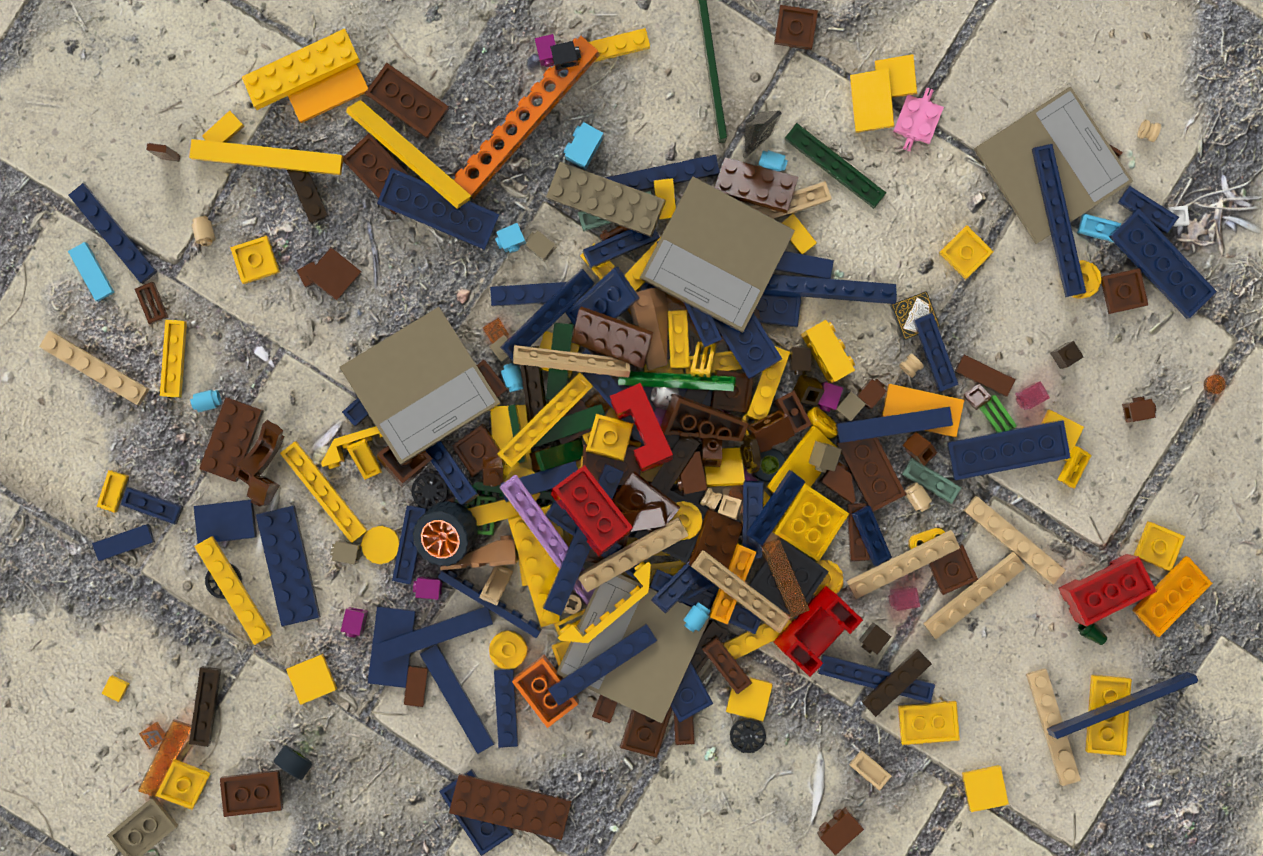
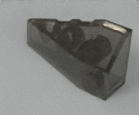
(759, 129)

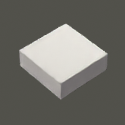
(1182, 212)

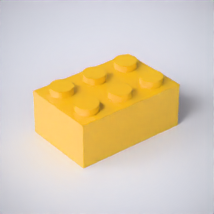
(828, 351)

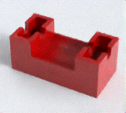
(635, 403)
(591, 510)
(1107, 590)
(816, 630)

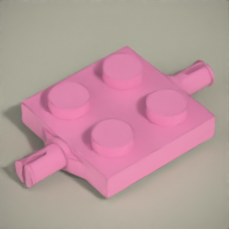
(918, 119)

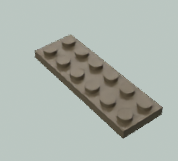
(606, 199)

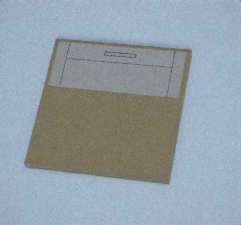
(1083, 157)
(717, 254)
(419, 385)
(653, 675)

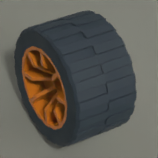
(445, 533)

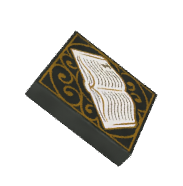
(910, 309)

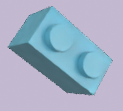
(583, 146)

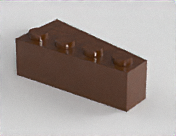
(695, 419)

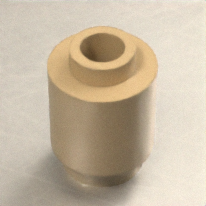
(203, 231)
(918, 497)

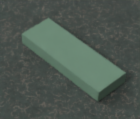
(931, 481)

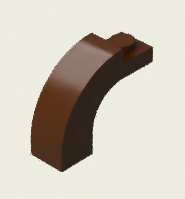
(262, 452)

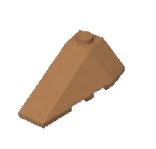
(652, 314)
(496, 553)

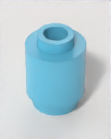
(773, 161)
(512, 377)
(206, 400)
(696, 617)

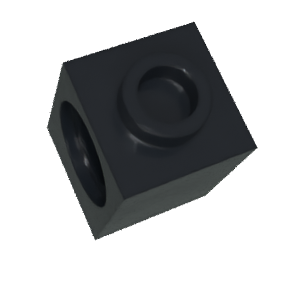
(565, 55)

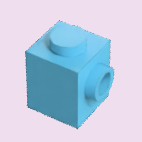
(510, 238)

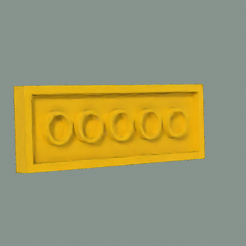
(300, 69)

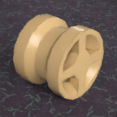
(1149, 130)
(911, 365)
(710, 499)
(574, 604)

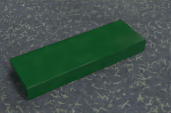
(515, 425)
(559, 455)

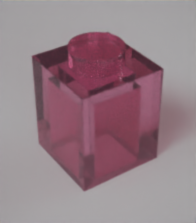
(1031, 395)
(904, 598)

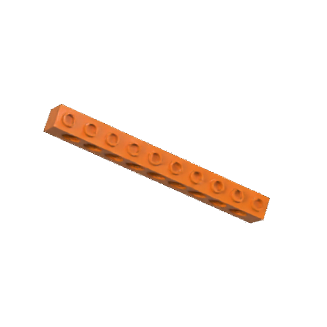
(524, 128)

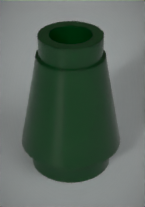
(1092, 633)

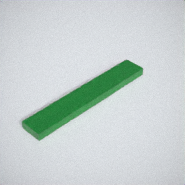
(685, 381)

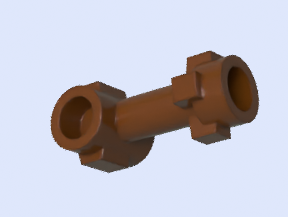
(618, 230)

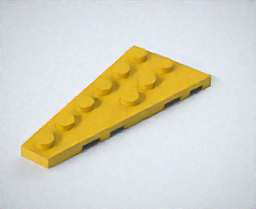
(537, 566)

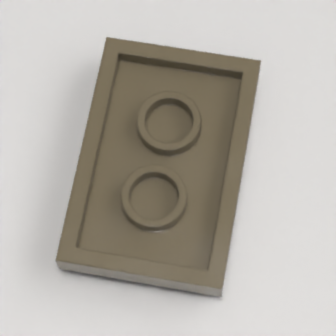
(143, 829)

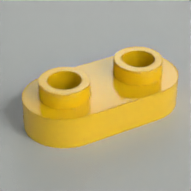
(822, 422)
(924, 536)

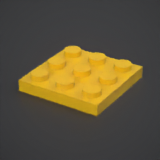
(810, 522)

